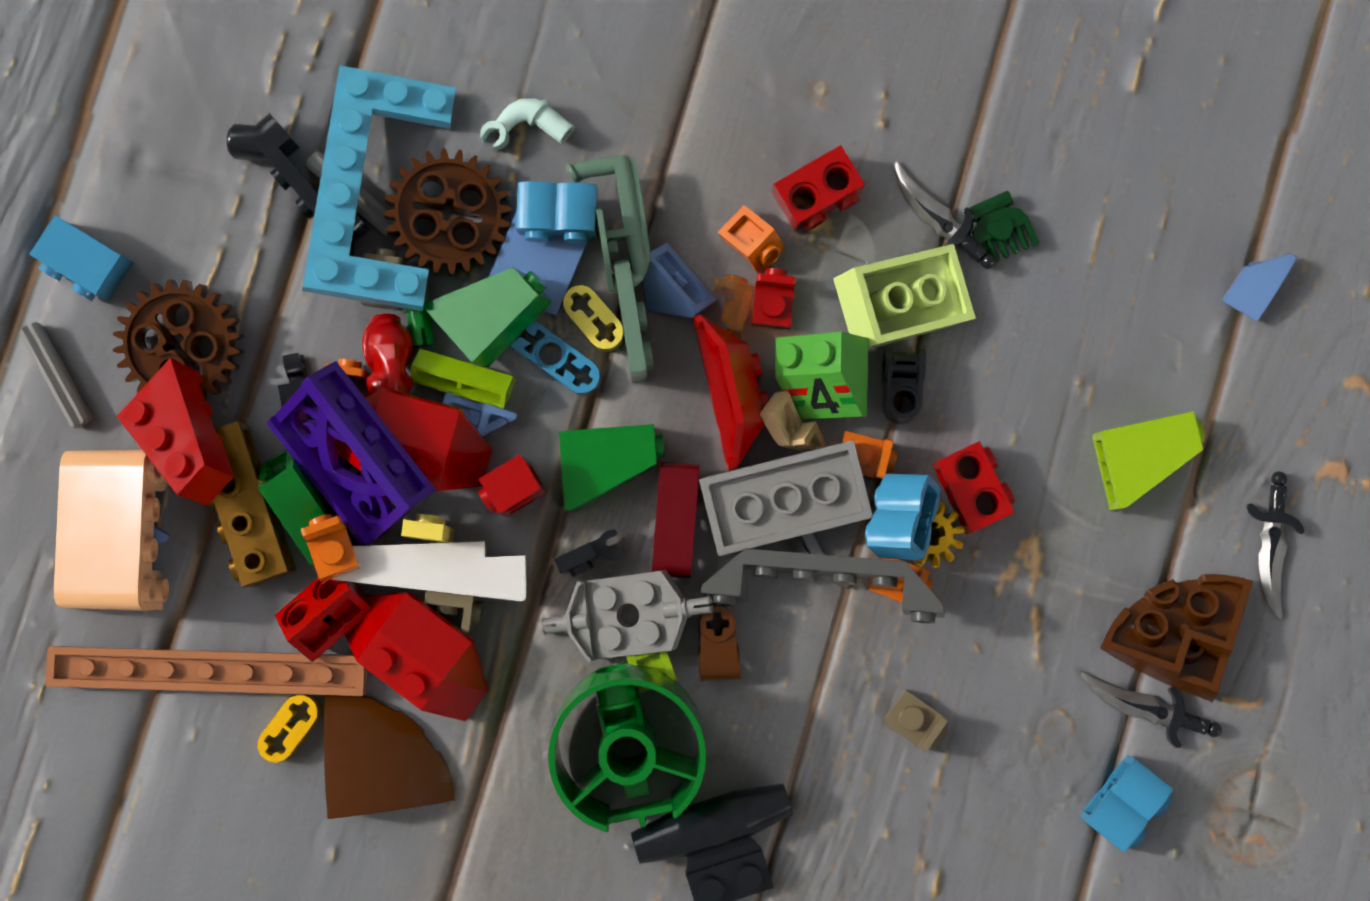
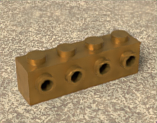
(245, 517)

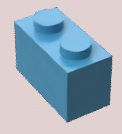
(81, 259)

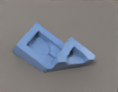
(1258, 285)
(483, 416)

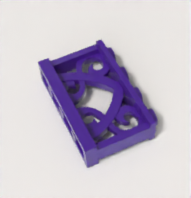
(384, 462)

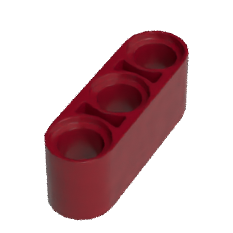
(675, 518)

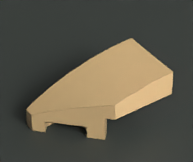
(786, 426)

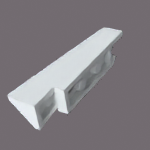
(442, 568)

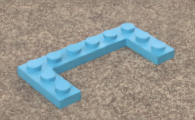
(329, 263)

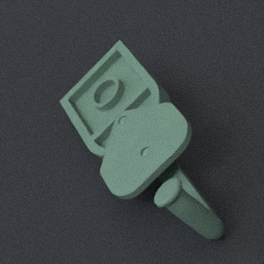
(631, 270)

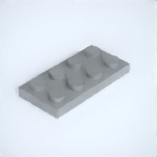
(785, 498)

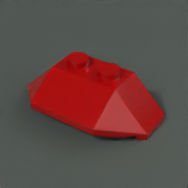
(732, 388)
(434, 436)
(419, 655)

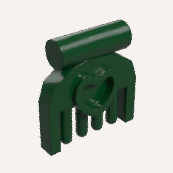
(998, 222)

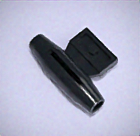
(717, 840)

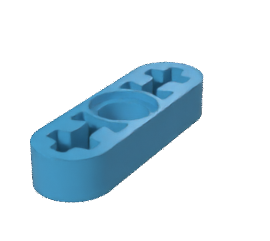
(579, 363)

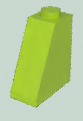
(1145, 454)

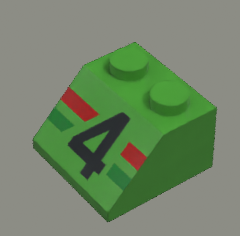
(824, 374)

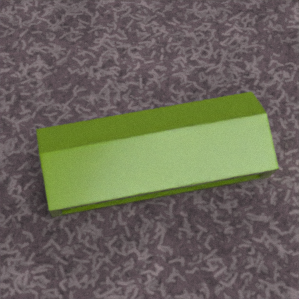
(462, 378)

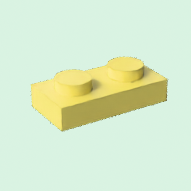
(428, 528)

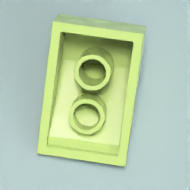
(904, 296)

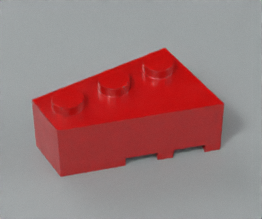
(177, 433)

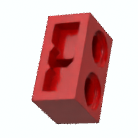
(812, 182)
(511, 487)
(963, 492)
(322, 615)

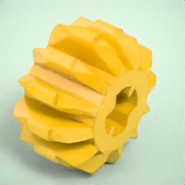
(945, 538)

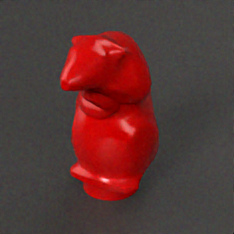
(387, 351)

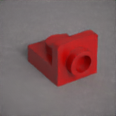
(773, 299)

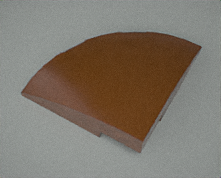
(1182, 632)
(378, 760)

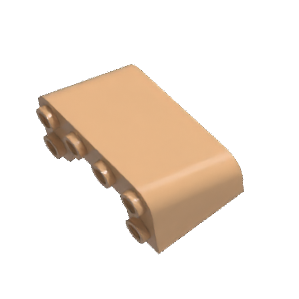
(108, 532)

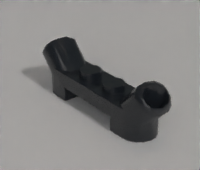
(272, 144)

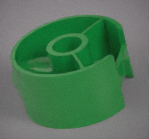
(619, 717)

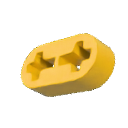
(282, 722)

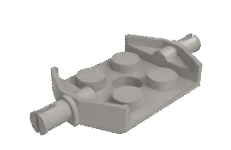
(596, 620)

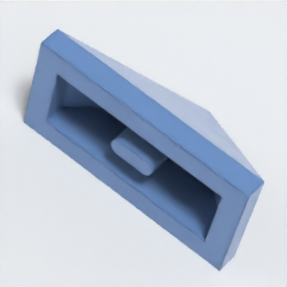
(673, 287)

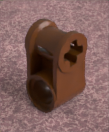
(718, 651)

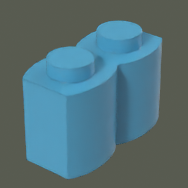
(557, 210)
(903, 516)
(1127, 804)

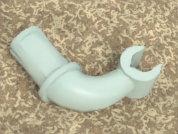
(534, 112)

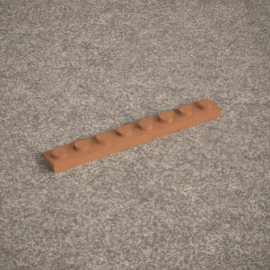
(204, 671)

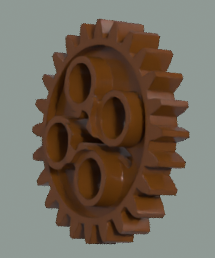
(454, 178)
(205, 320)

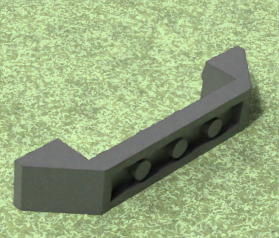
(732, 580)

